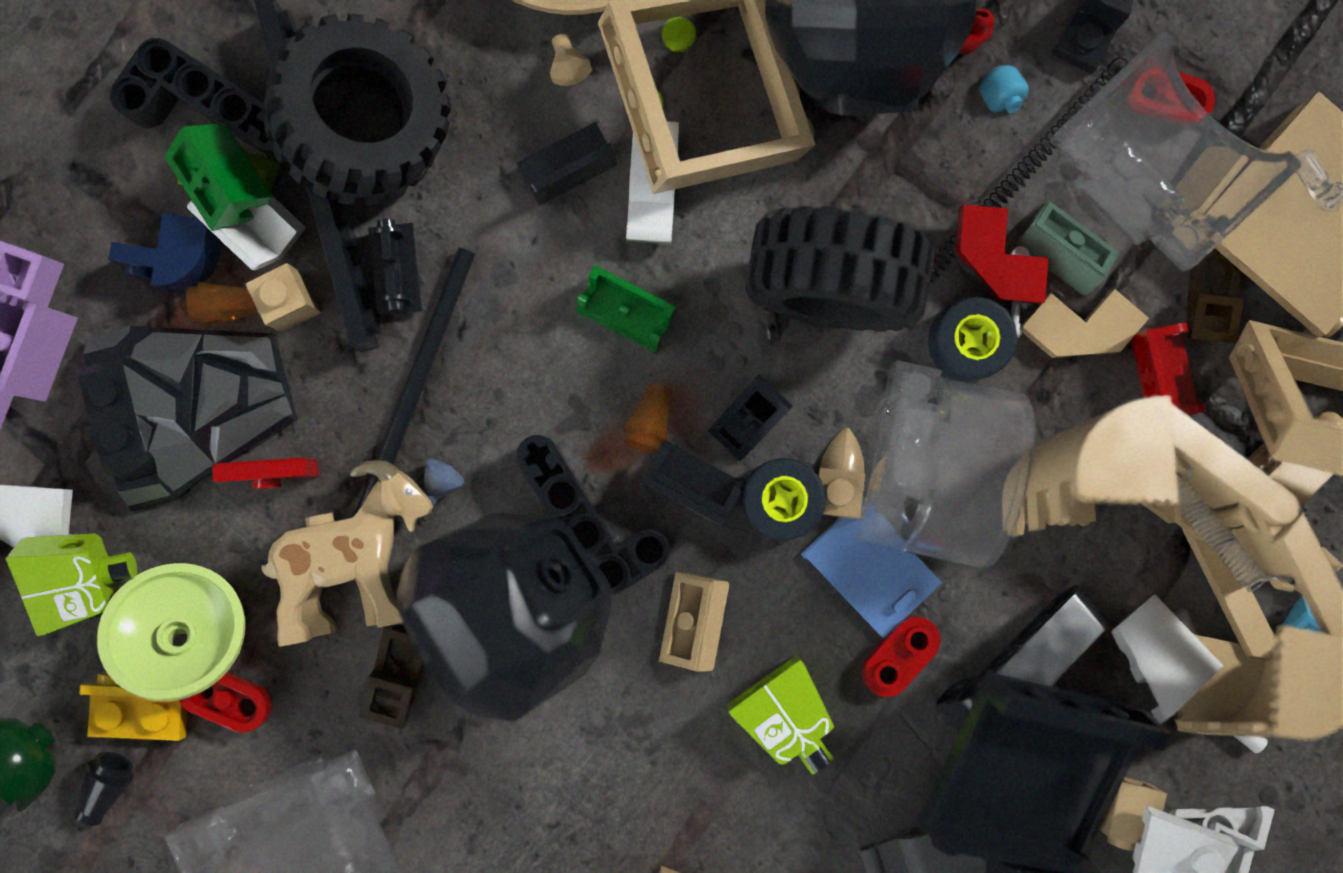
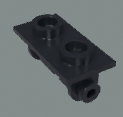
(394, 268)

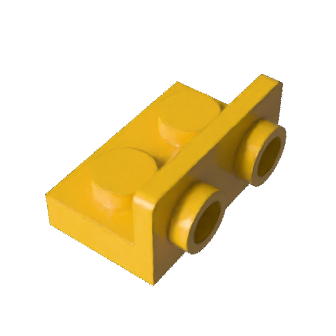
(124, 715)

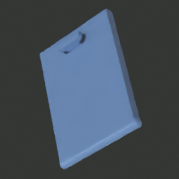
(871, 575)

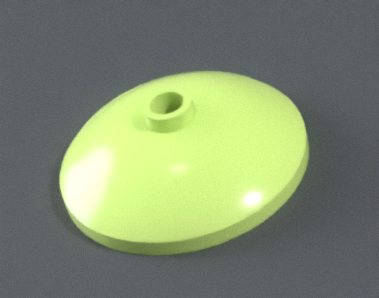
(155, 608)

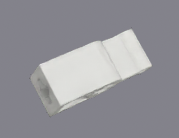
(649, 213)

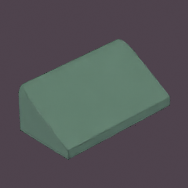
(1072, 249)

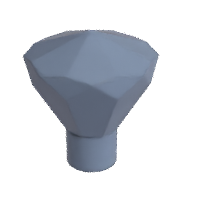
(440, 480)

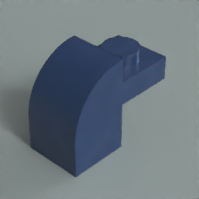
(183, 256)

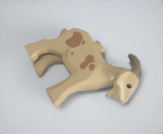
(344, 551)

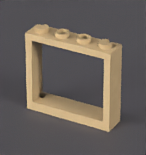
(646, 112)
(1266, 365)

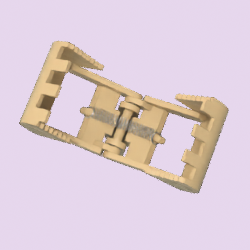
(1189, 477)

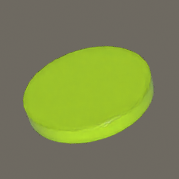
(678, 34)

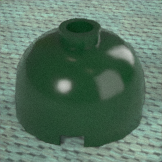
(24, 761)

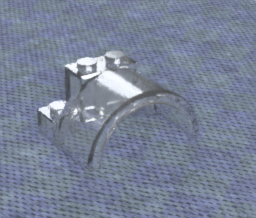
(1164, 162)
(956, 459)
(291, 822)

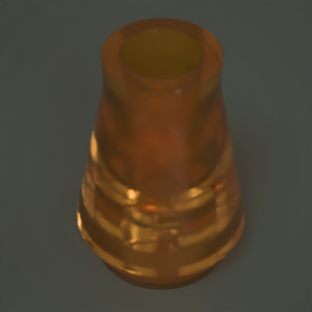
(218, 303)
(649, 420)

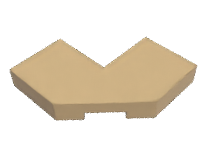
(1103, 332)

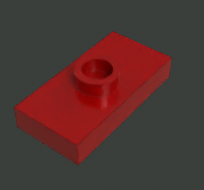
(265, 473)

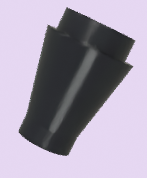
(102, 785)

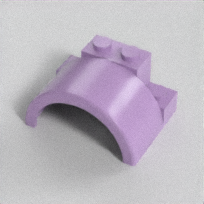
(30, 331)

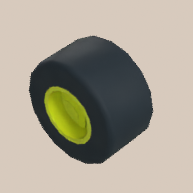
(986, 330)
(797, 493)

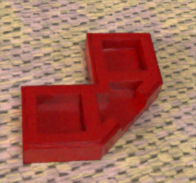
(982, 247)

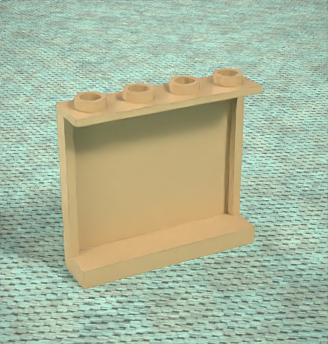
(1287, 240)

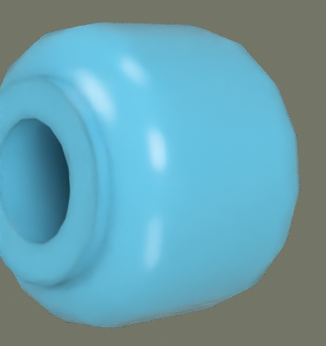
(1004, 89)

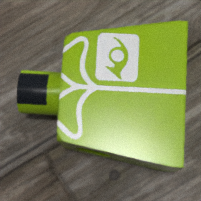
(66, 578)
(786, 716)

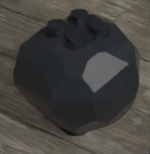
(868, 52)
(505, 612)

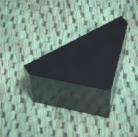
(750, 417)

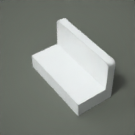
(263, 238)

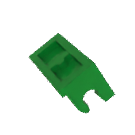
(216, 175)
(625, 309)

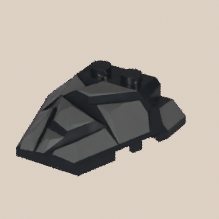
(179, 403)

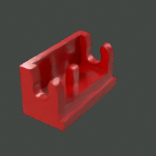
(1165, 367)

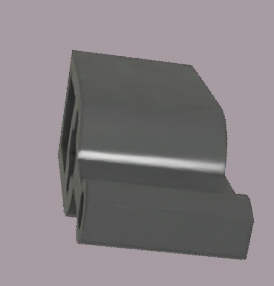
(914, 853)

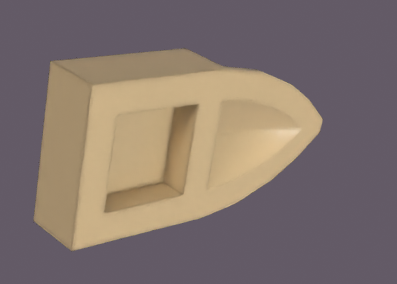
(843, 476)

